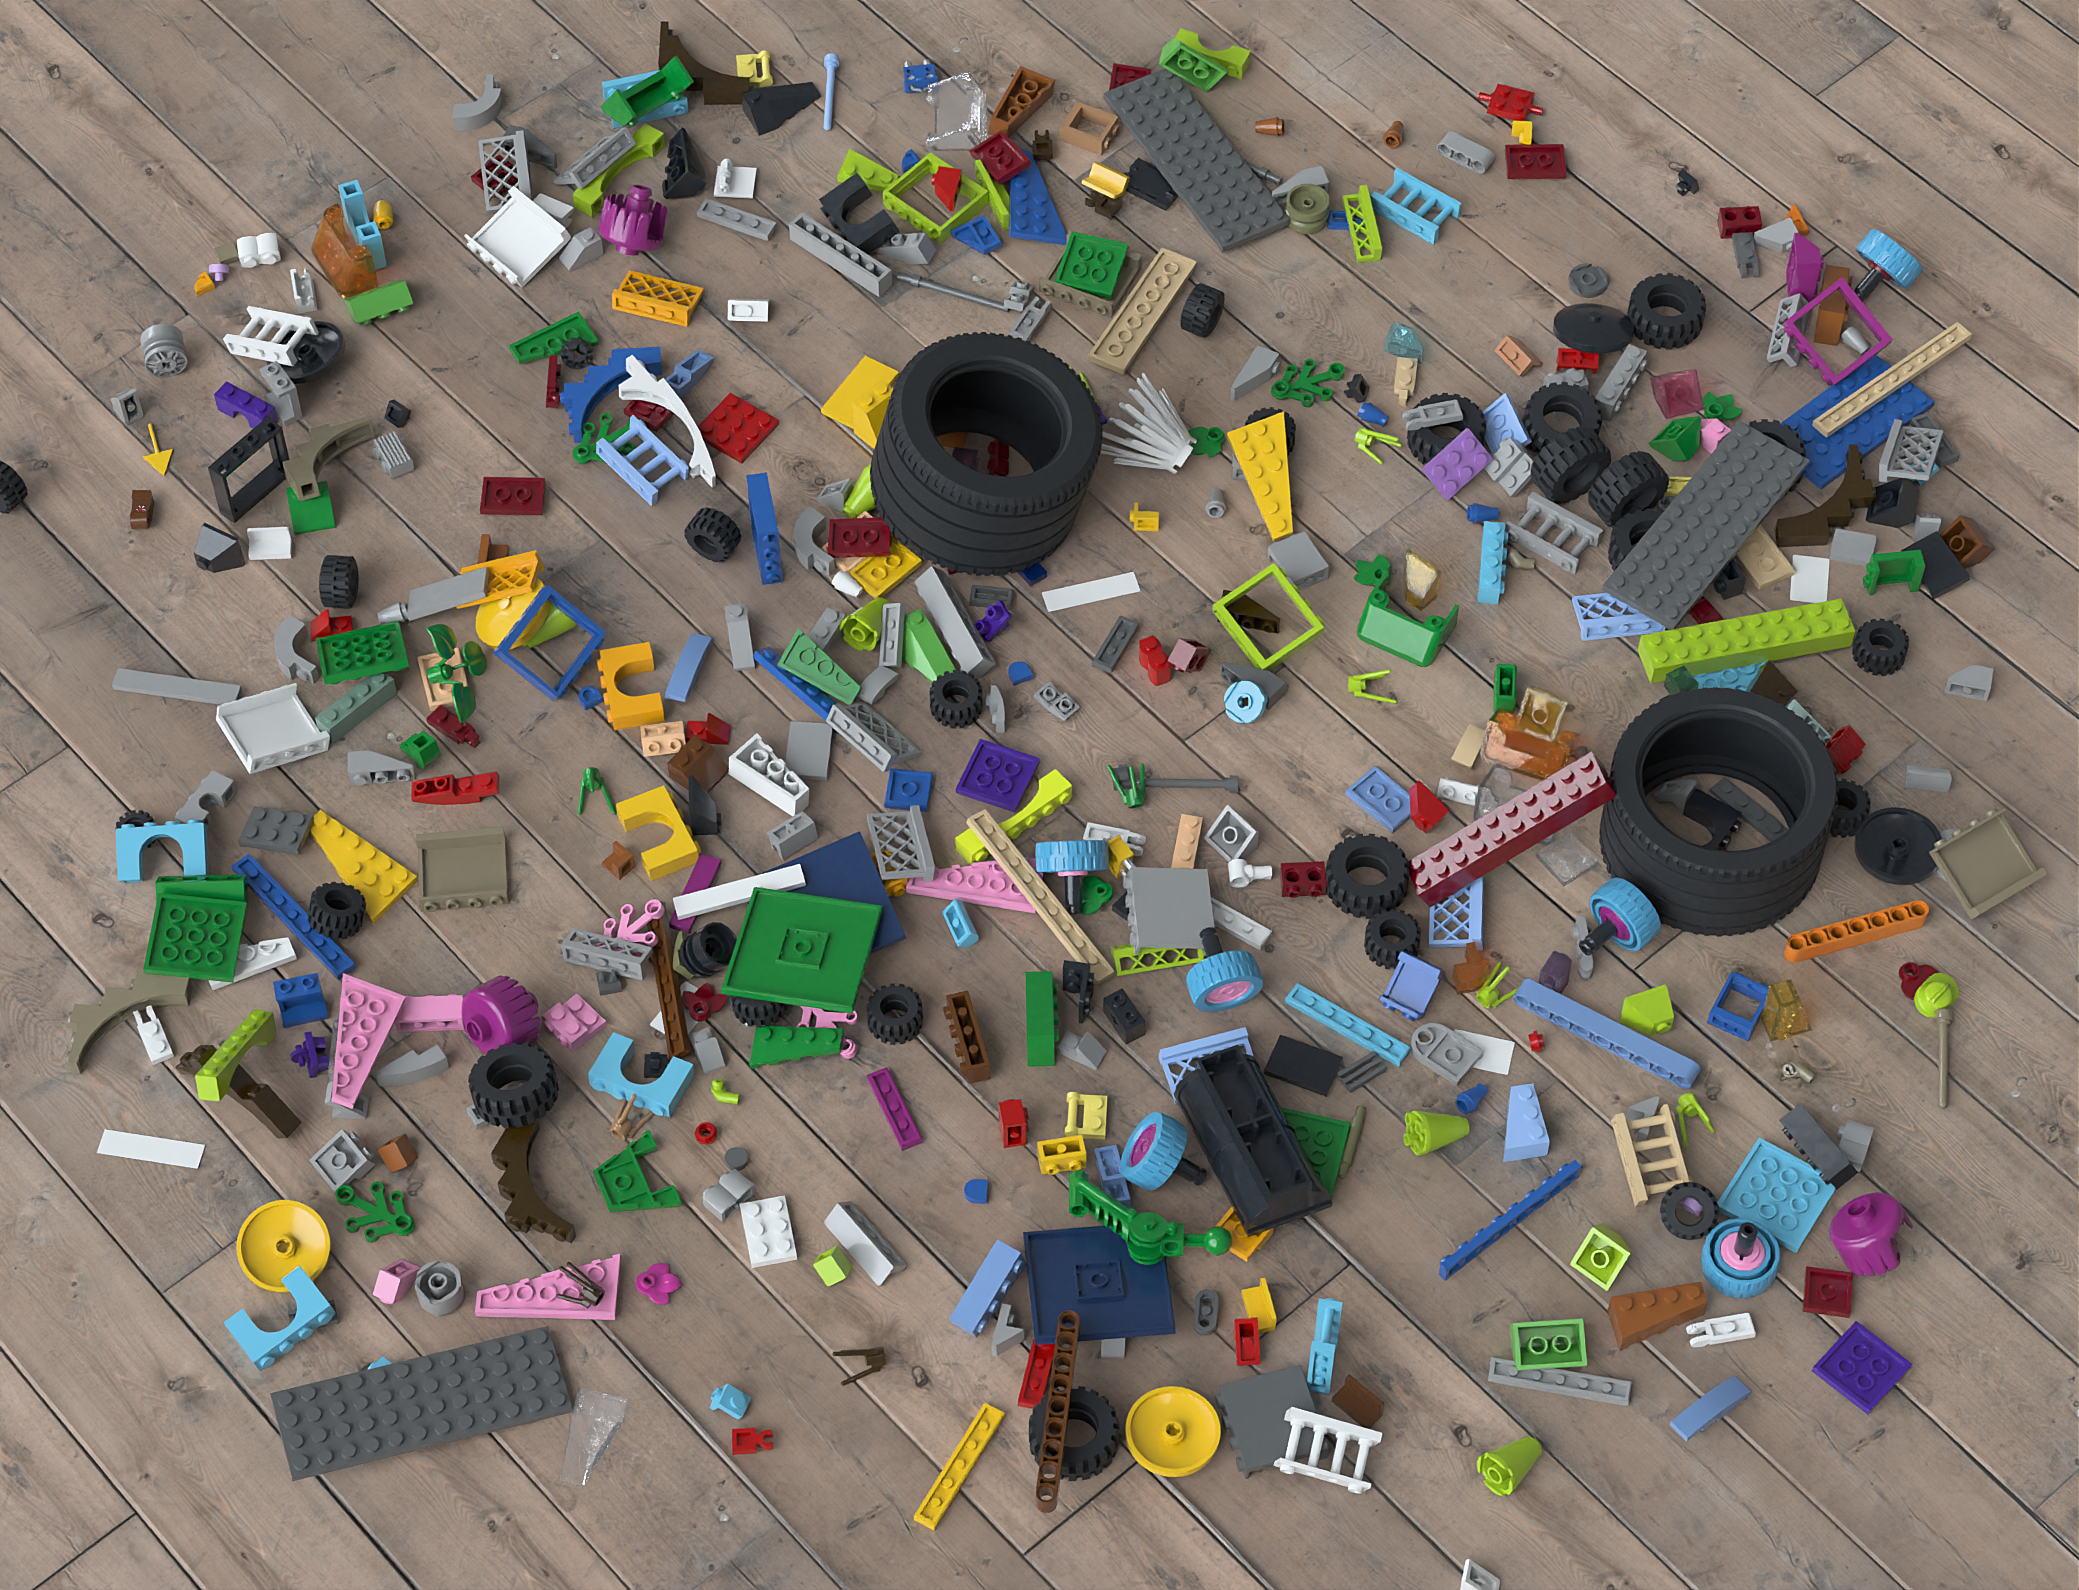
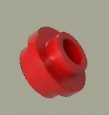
(1536, 1041)
(706, 1127)

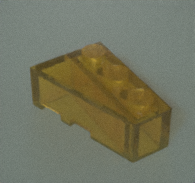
(1784, 1012)

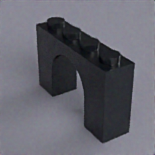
(839, 205)
(1715, 816)

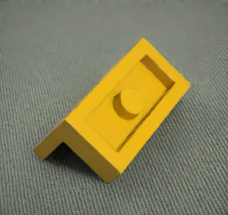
(1106, 180)
(1259, 1304)

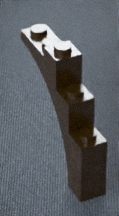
(1816, 526)
(255, 1097)
(526, 1208)

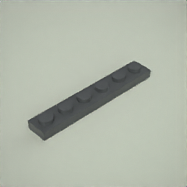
(1751, 811)

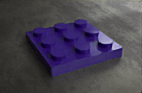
(997, 775)
(1862, 1367)

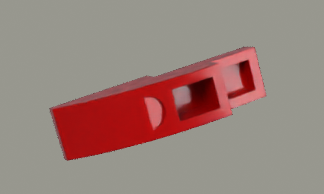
(453, 791)

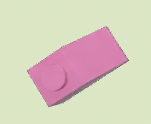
(1712, 433)
(395, 1281)

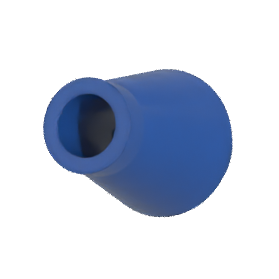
(1370, 413)
(1480, 513)
(1470, 1099)

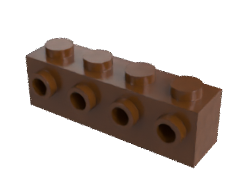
(968, 1037)

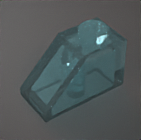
(1403, 342)

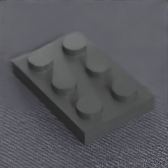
(276, 830)

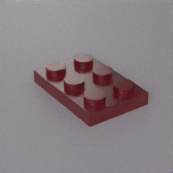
(1000, 157)
(1535, 161)
(512, 496)
(859, 538)

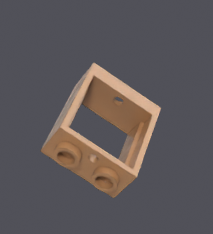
(1086, 141)

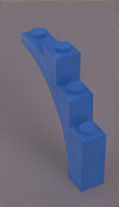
(602, 380)

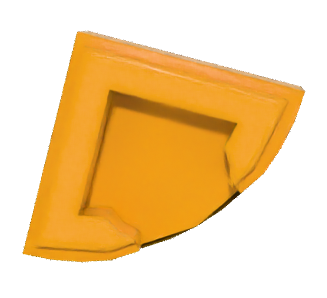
(203, 284)

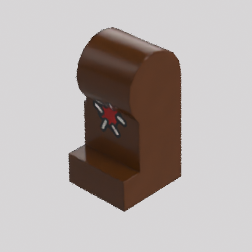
(141, 509)

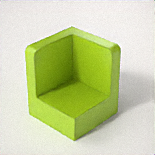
(832, 1265)

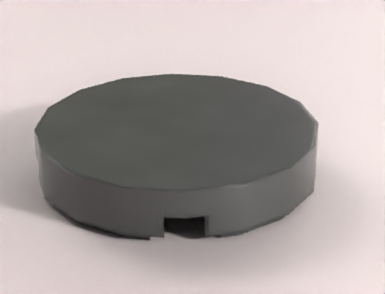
(1587, 280)

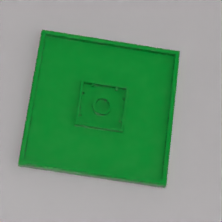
(802, 950)

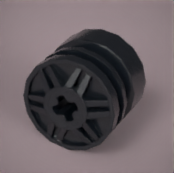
(708, 950)

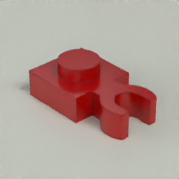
(746, 1440)

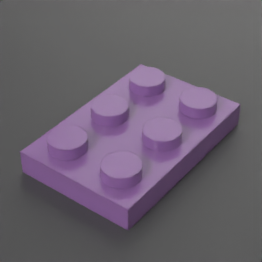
(1457, 464)

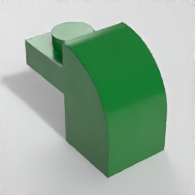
(421, 749)

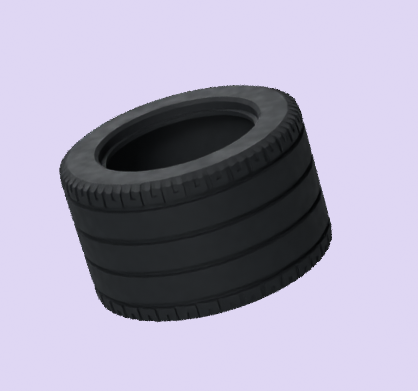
(999, 391)

